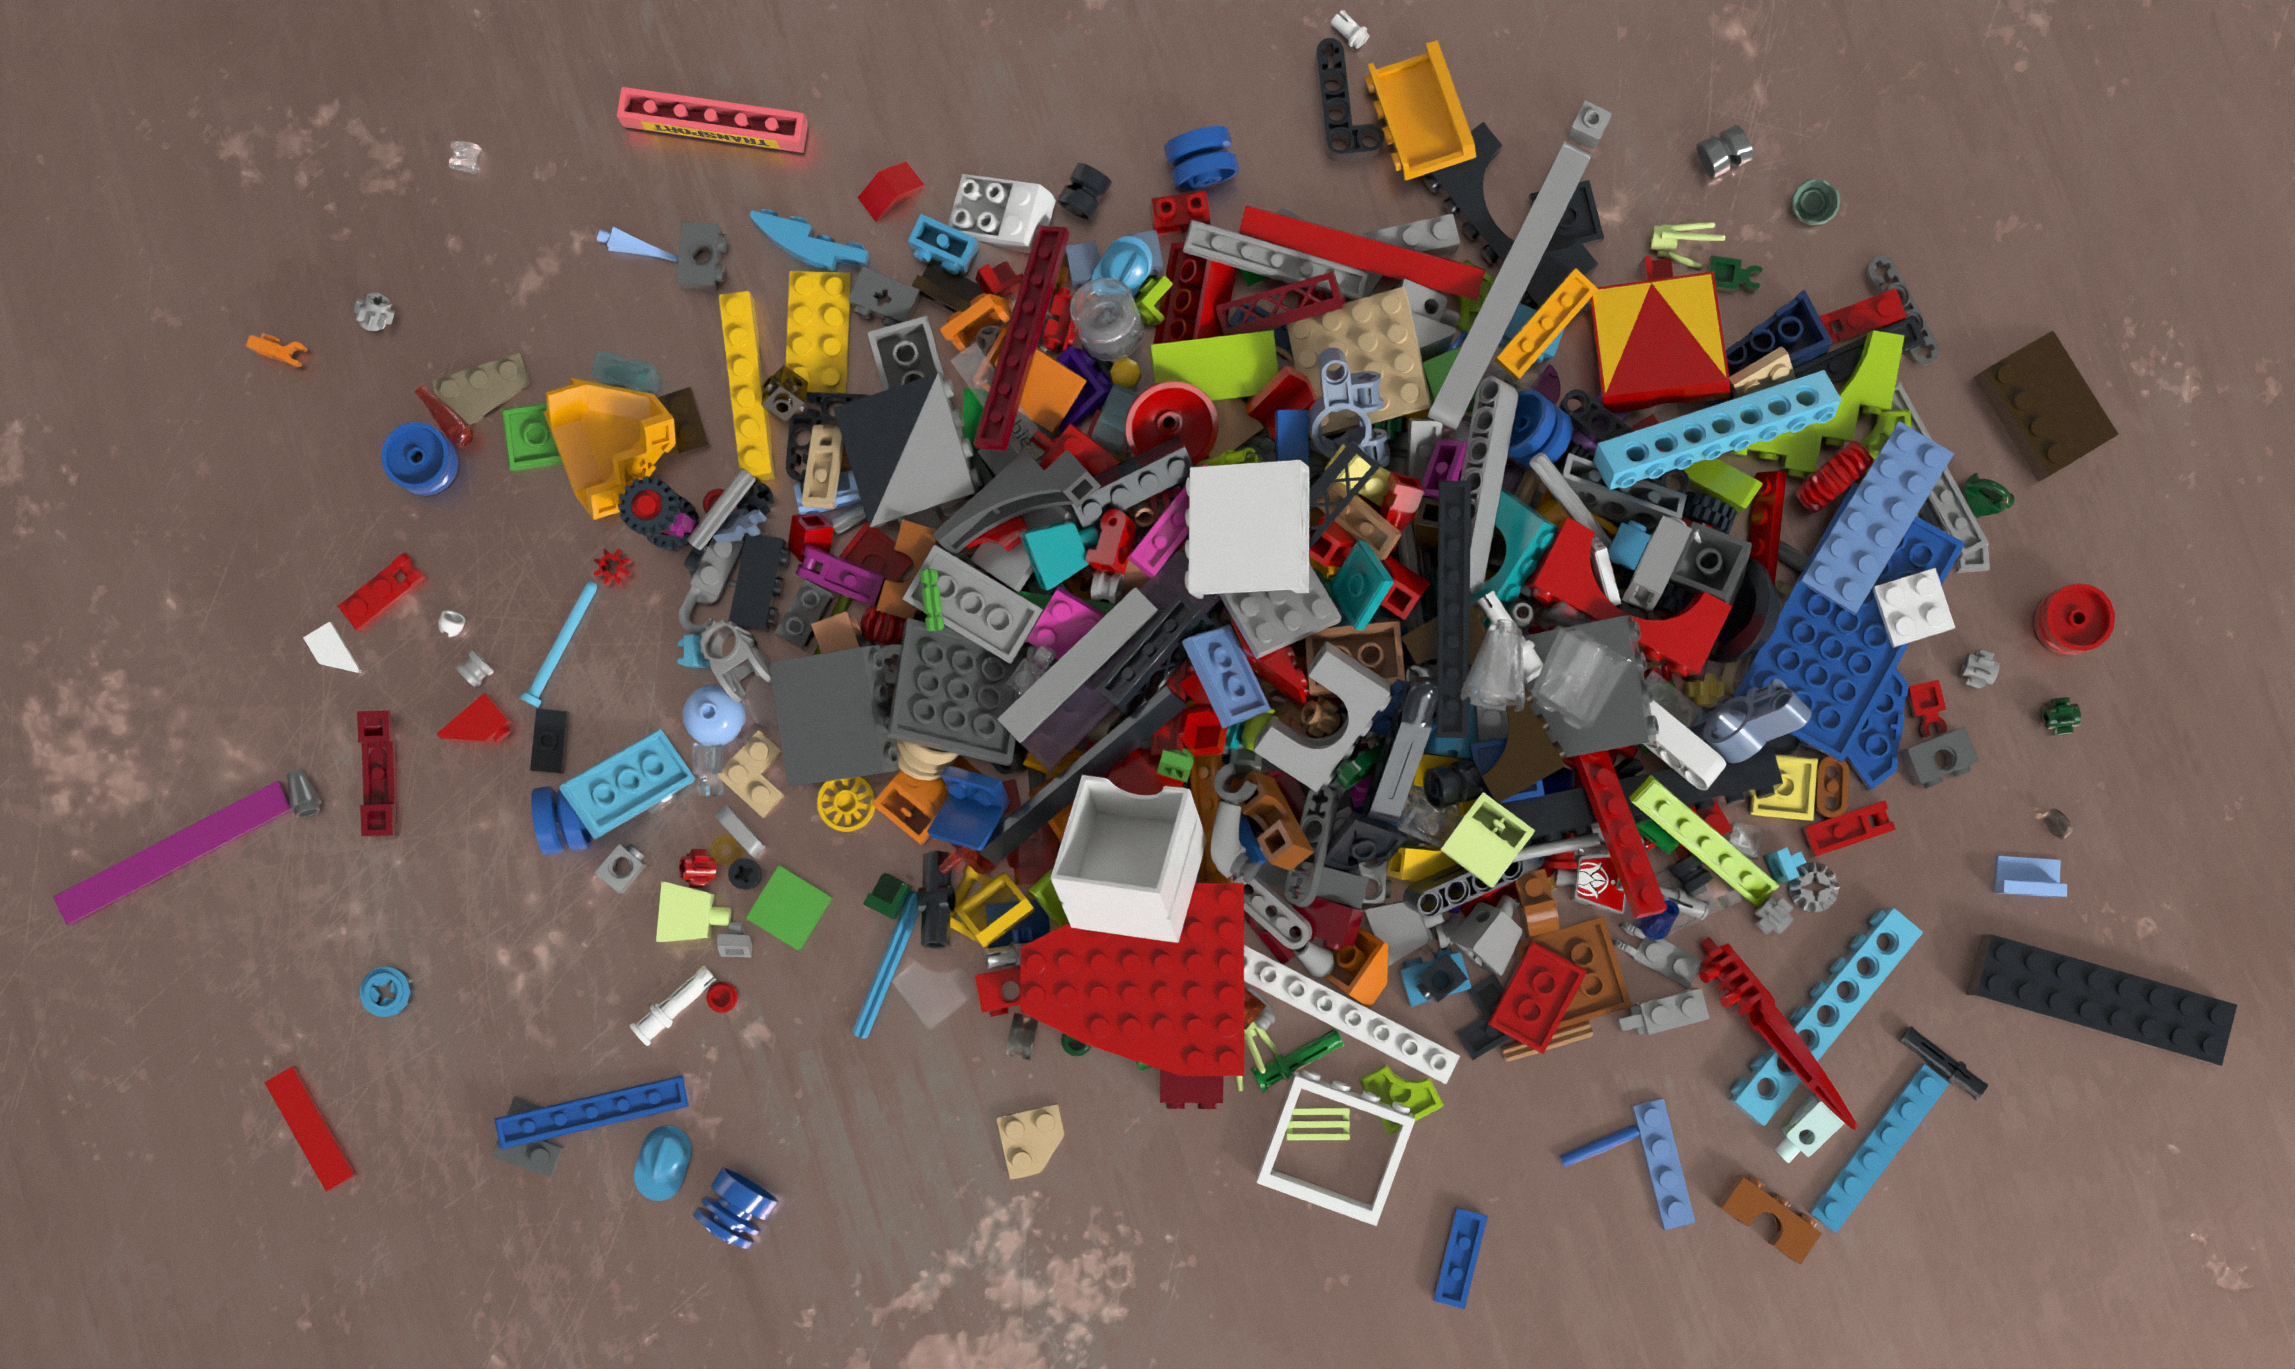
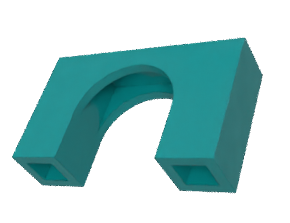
(1526, 539)

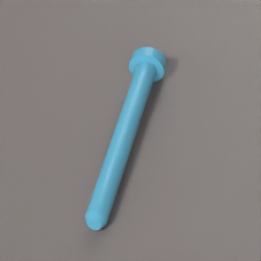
(559, 645)

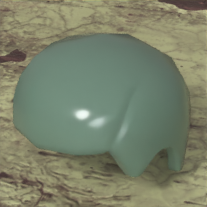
(1815, 202)

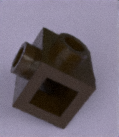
(784, 393)

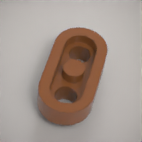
(1835, 787)

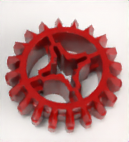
(1834, 476)

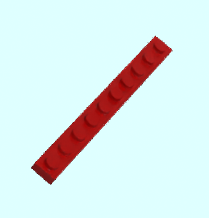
(1619, 830)

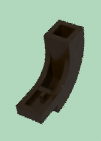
(1427, 534)

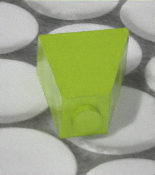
(1722, 482)

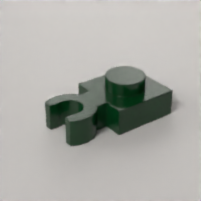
(1730, 274)

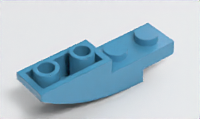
(796, 239)

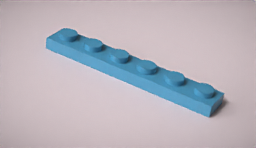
(1879, 1148)

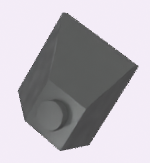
(1712, 563)

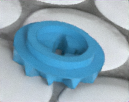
(371, 995)

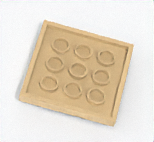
(1374, 336)

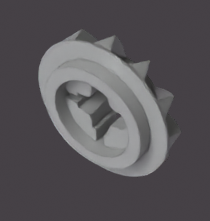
(1804, 898)

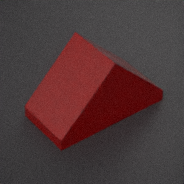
(890, 189)

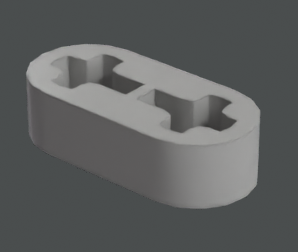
(740, 831)

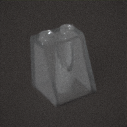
(1578, 677)

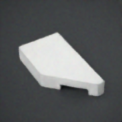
(331, 649)

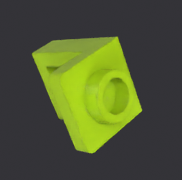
(1150, 293)

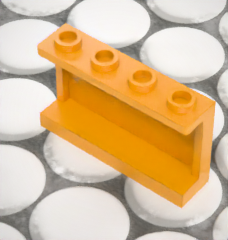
(1421, 113)

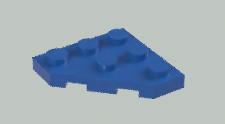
(1877, 745)

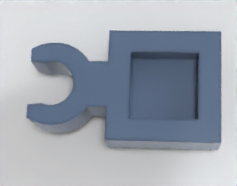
(738, 524)

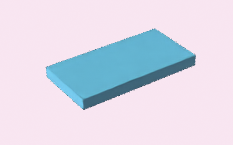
(627, 783)

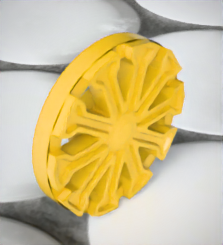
(846, 803)

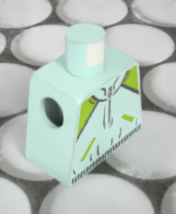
(1812, 1116)

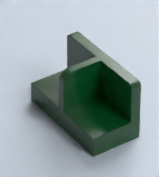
(888, 896)

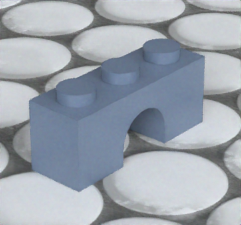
(1085, 257)

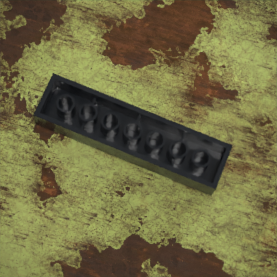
(2101, 999)

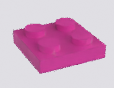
(1063, 622)

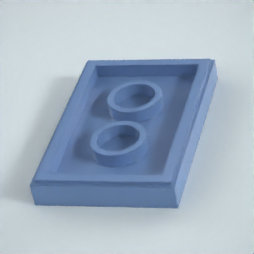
(1226, 675)

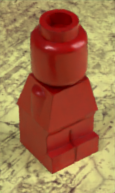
(1401, 501)

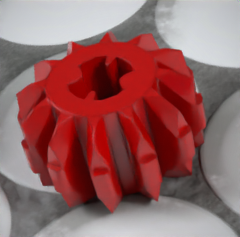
(882, 626)

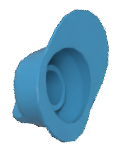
(1127, 261)
(662, 1163)

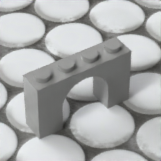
(1314, 759)

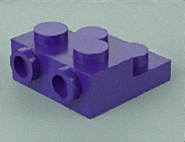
(1093, 393)

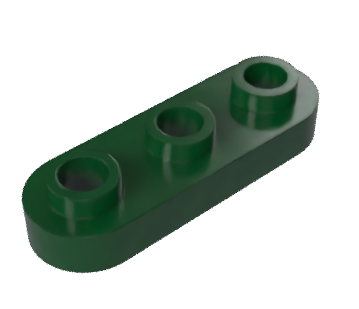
(1361, 767)

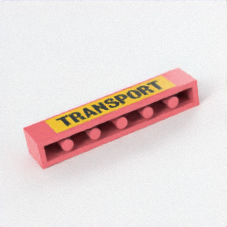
(712, 119)

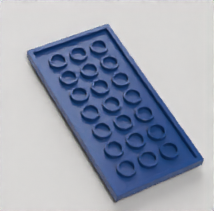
(1840, 658)

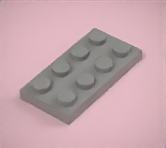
(977, 605)

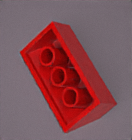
(1192, 298)

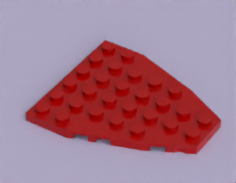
(1146, 996)

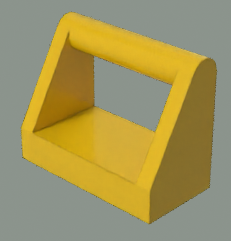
(1002, 924)

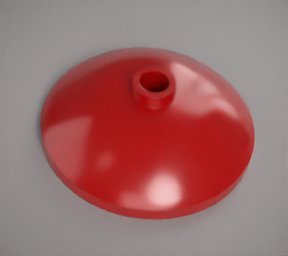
(1192, 414)

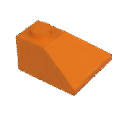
(1361, 969)

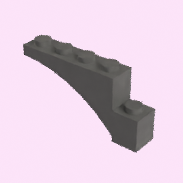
(1016, 491)

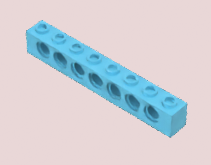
(1700, 427)
(1901, 937)

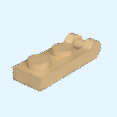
(823, 468)

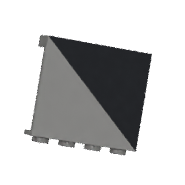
(908, 449)

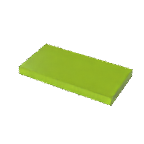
(1219, 365)

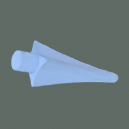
(623, 242)

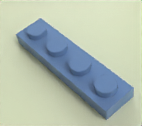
(1663, 1164)

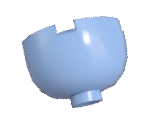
(713, 715)

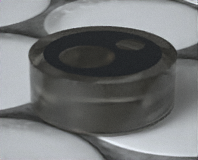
(2057, 823)

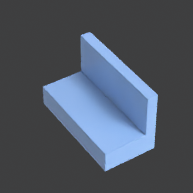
(2029, 877)

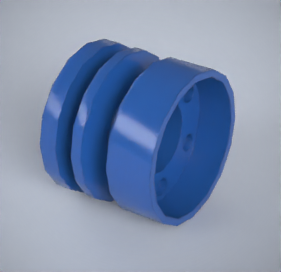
(732, 1213)

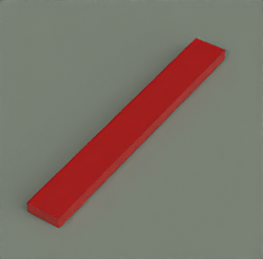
(1362, 252)

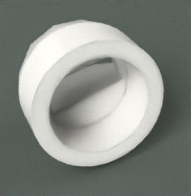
(451, 623)

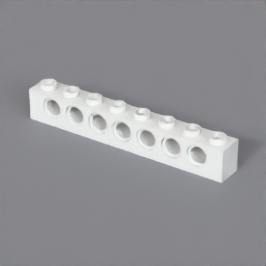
(1348, 1016)

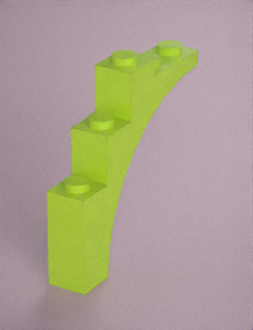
(1868, 387)

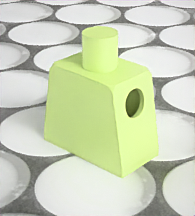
(688, 914)

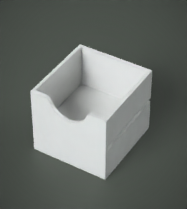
(1129, 860)

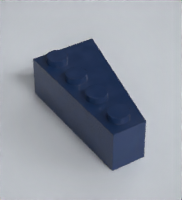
(1792, 327)

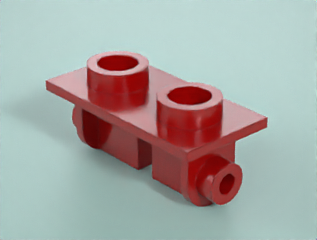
(1059, 332)

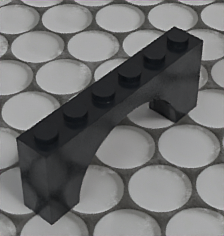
(1464, 196)

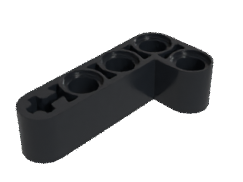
(1340, 101)

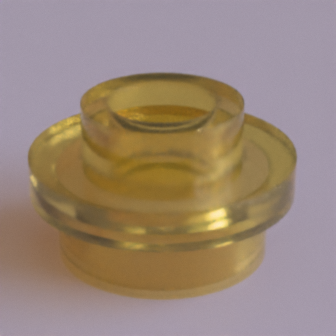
(736, 850)

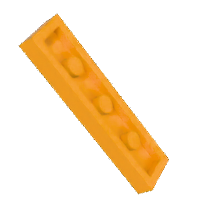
(1545, 324)

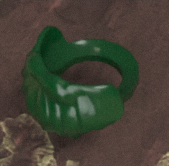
(1986, 501)

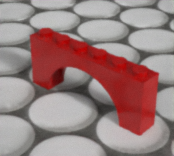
(1567, 576)

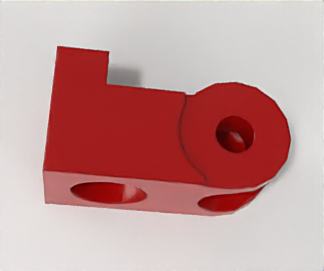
(1114, 543)

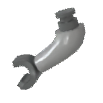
(1225, 844)

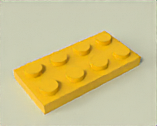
(819, 329)

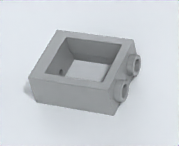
(1657, 563)

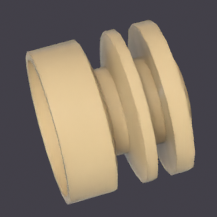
(923, 761)

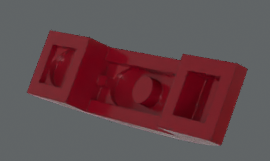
(378, 773)

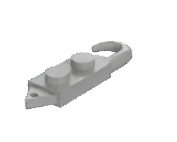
(710, 580)

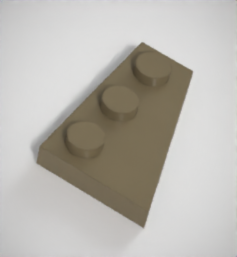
(483, 387)

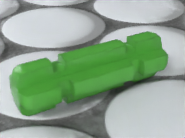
(931, 600)

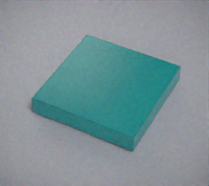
(1361, 585)

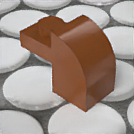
(1537, 908)

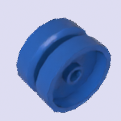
(1201, 158)
(1538, 428)
(403, 450)
(557, 823)

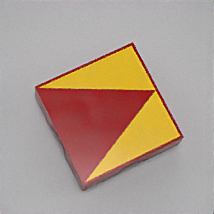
(1660, 342)

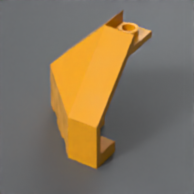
(607, 439)

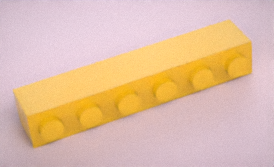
(745, 384)

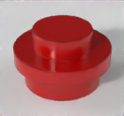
(722, 997)

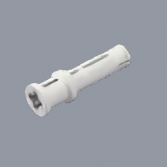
(1531, 660)
(662, 1014)

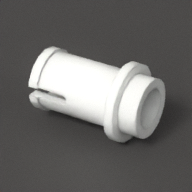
(1350, 29)

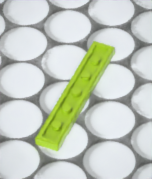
(1703, 841)

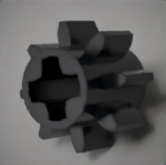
(757, 498)

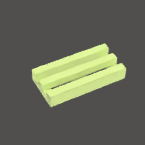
(1345, 1112)

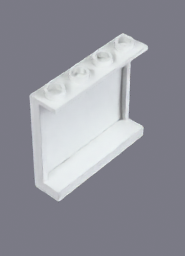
(1248, 528)

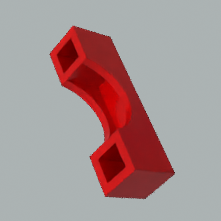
(1408, 586)

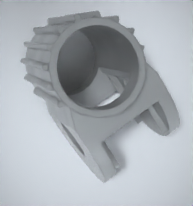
(744, 649)

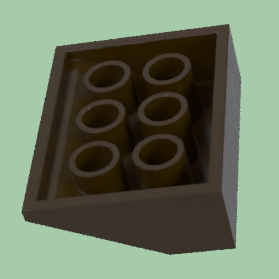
(2046, 405)

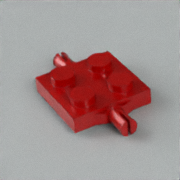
(1084, 449)

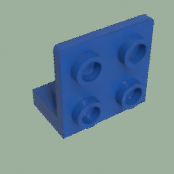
(970, 809)

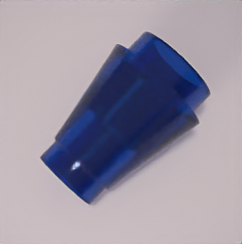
(1659, 925)

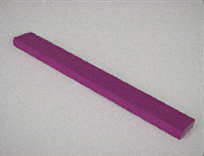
(173, 853)

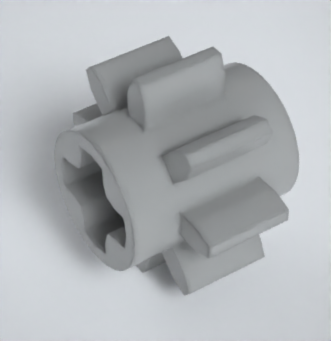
(373, 311)
(1980, 668)
(1774, 915)

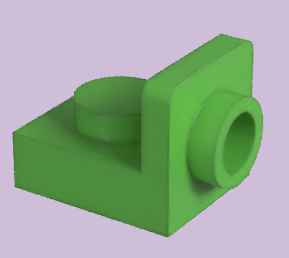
(1176, 764)

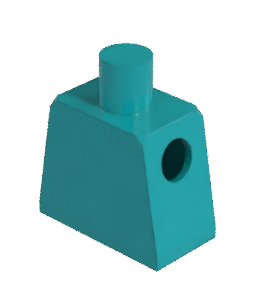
(1057, 551)

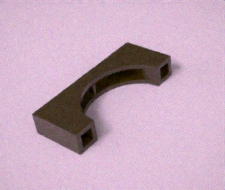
(1528, 749)

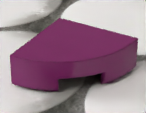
(1550, 384)

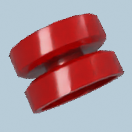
(2092, 616)

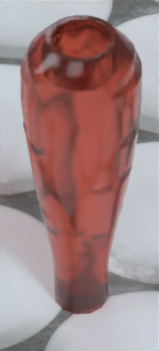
(449, 421)

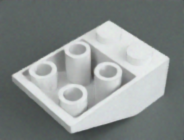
(1001, 211)

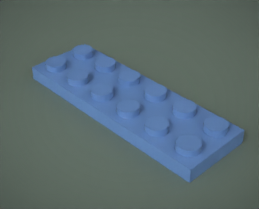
(1876, 518)

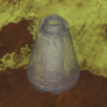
(1498, 669)

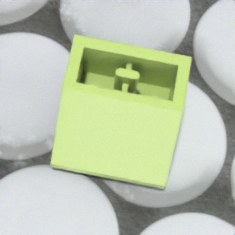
(1487, 840)

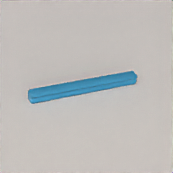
(887, 967)

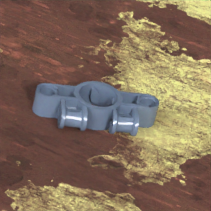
(1347, 391)
(1744, 724)

